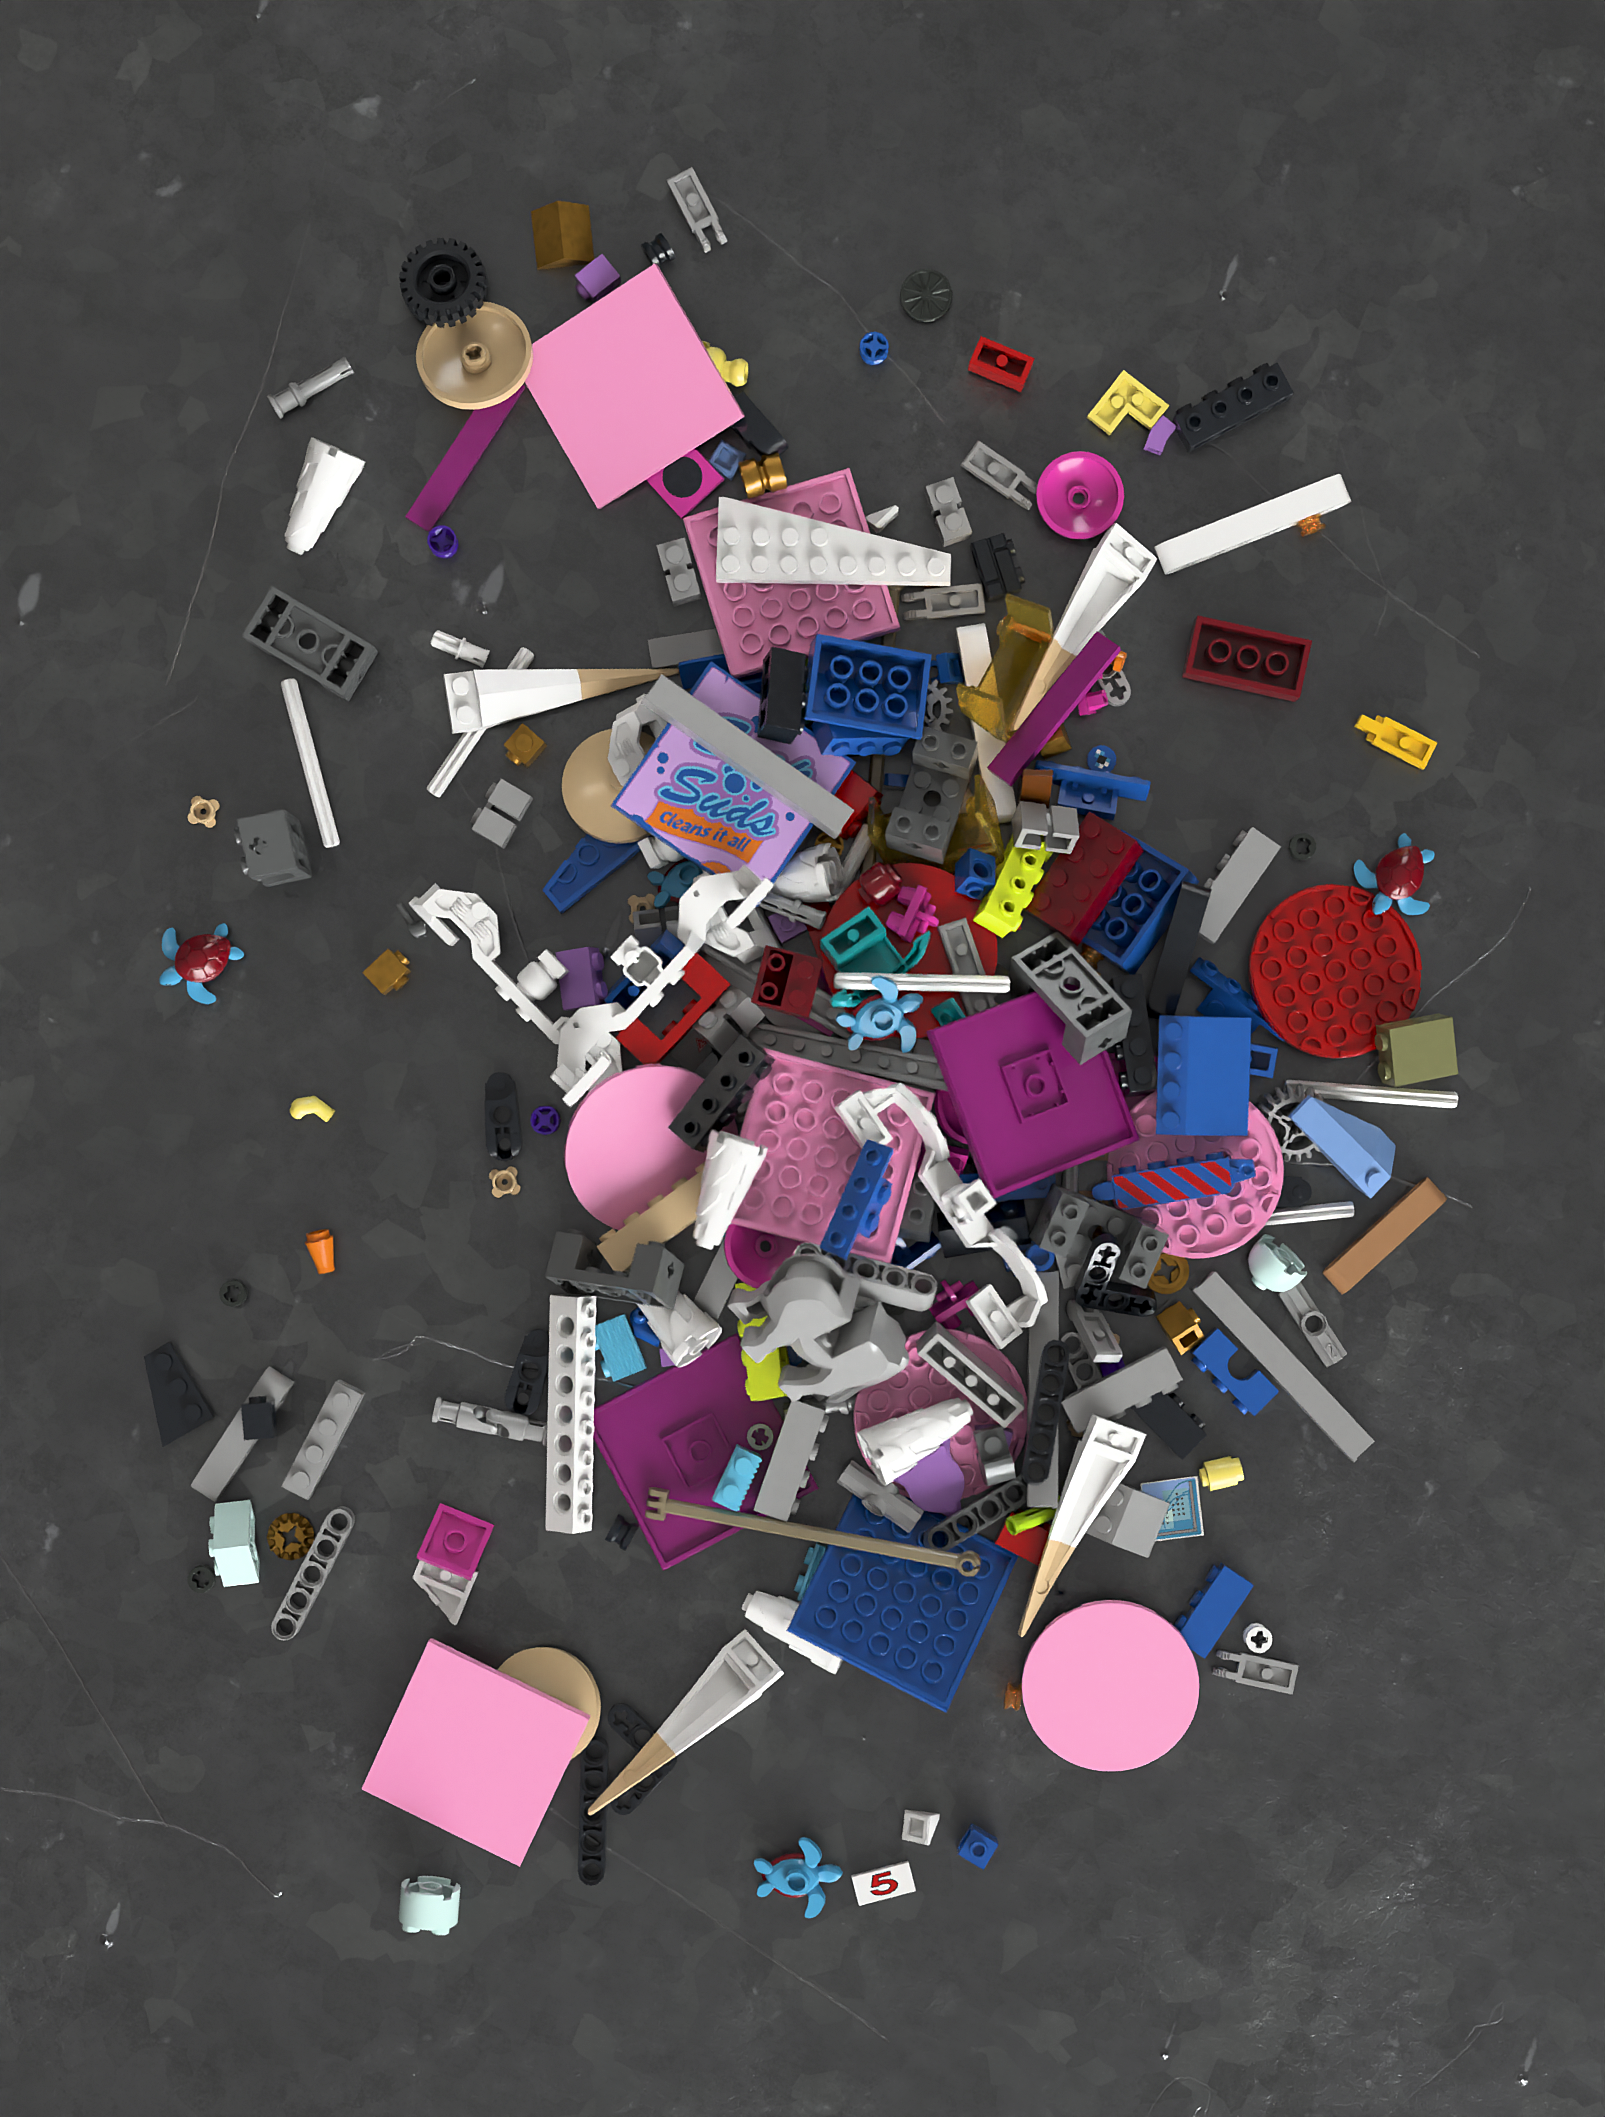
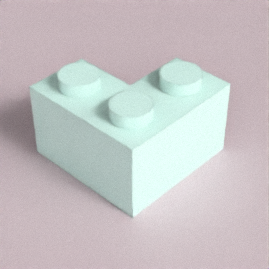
(234, 1543)

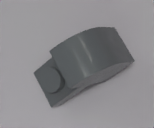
(994, 1455)

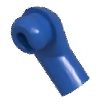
(641, 1328)

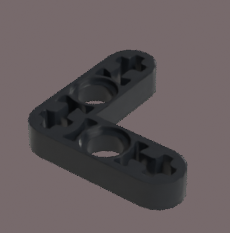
(1103, 1288)
(657, 1775)

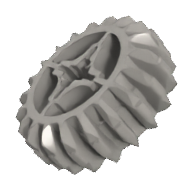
(1273, 1110)

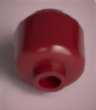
(880, 883)

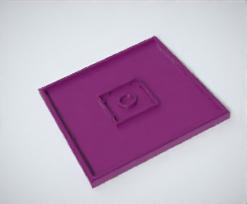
(1025, 1096)
(679, 1438)

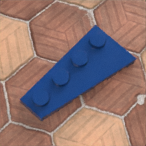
(586, 869)

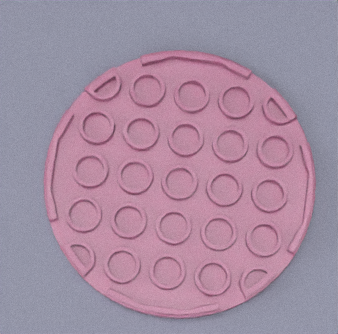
(621, 1142)
(1212, 1223)
(924, 1386)
(1110, 1685)

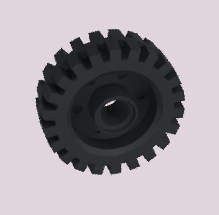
(443, 302)

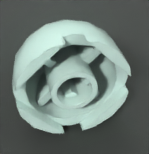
(1274, 1266)

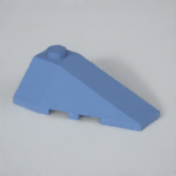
(1350, 1144)

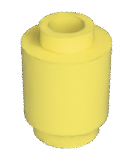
(1221, 1473)

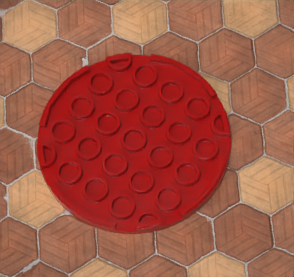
(949, 908)
(1333, 970)

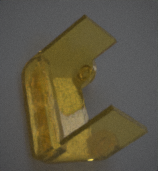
(1023, 643)
(974, 829)

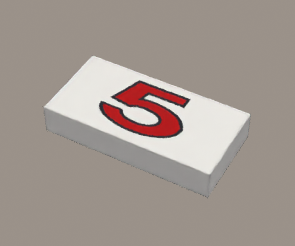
(883, 1883)

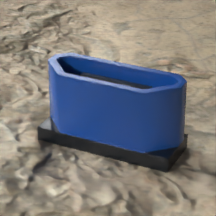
(895, 781)

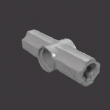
(1322, 1339)
(880, 1498)

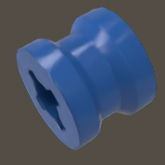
(874, 342)

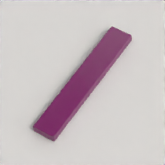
(459, 463)
(1054, 708)

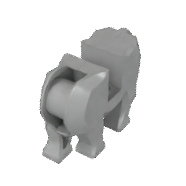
(811, 1310)

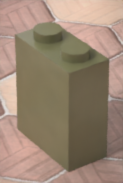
(1416, 1050)

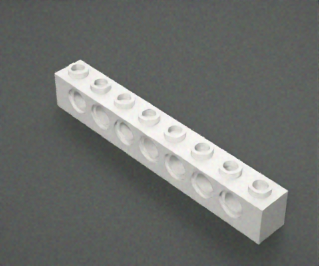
(570, 1413)

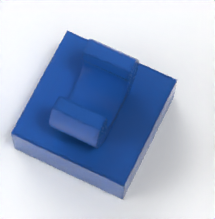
(948, 668)

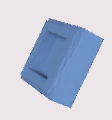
(726, 459)

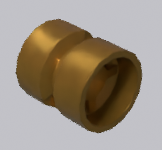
(762, 475)

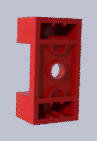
(706, 984)

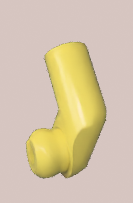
(310, 1105)

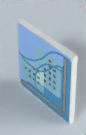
(1184, 1512)

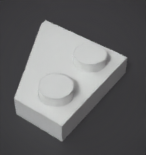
(444, 1588)

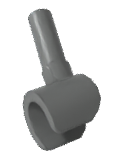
(416, 929)

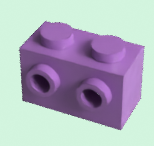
(584, 982)

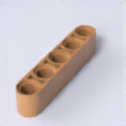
(1384, 1235)

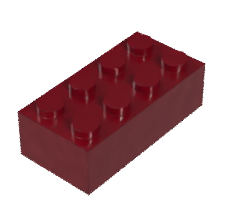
(1246, 658)
(1085, 880)

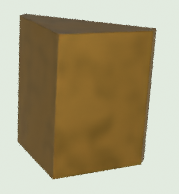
(562, 235)

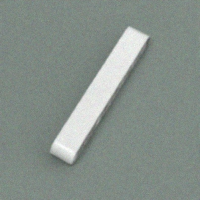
(1252, 524)
(975, 659)

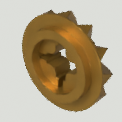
(1177, 1277)
(285, 1523)

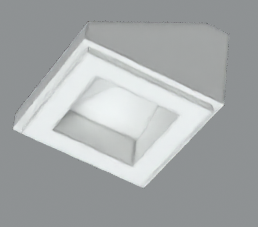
(882, 518)
(919, 1826)

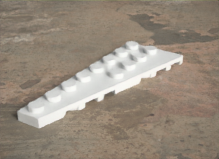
(786, 548)

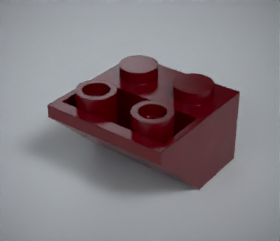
(787, 982)

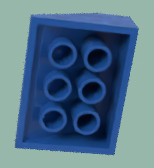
(867, 686)
(1138, 910)
(1203, 1075)

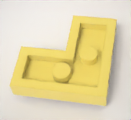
(1125, 397)

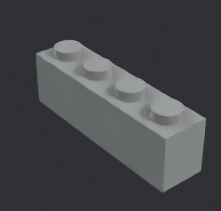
(1235, 880)
(970, 1374)
(1122, 1389)
(323, 1439)
(790, 1458)

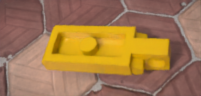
(1397, 739)

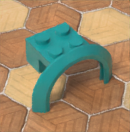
(863, 948)

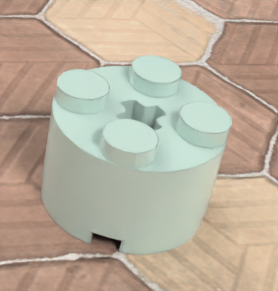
(429, 1905)

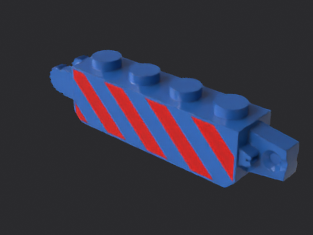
(1175, 1182)

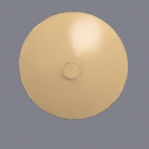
(476, 360)
(592, 787)
(561, 1677)

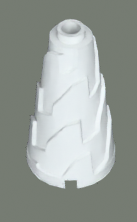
(321, 490)
(811, 876)
(724, 1184)
(682, 1329)
(903, 1441)
(775, 1616)

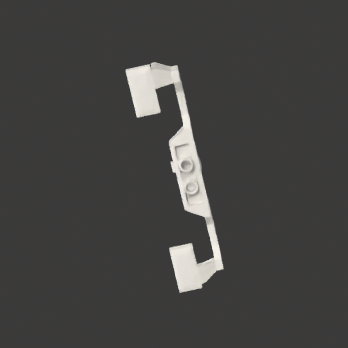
(624, 758)
(645, 968)
(535, 980)
(959, 1202)

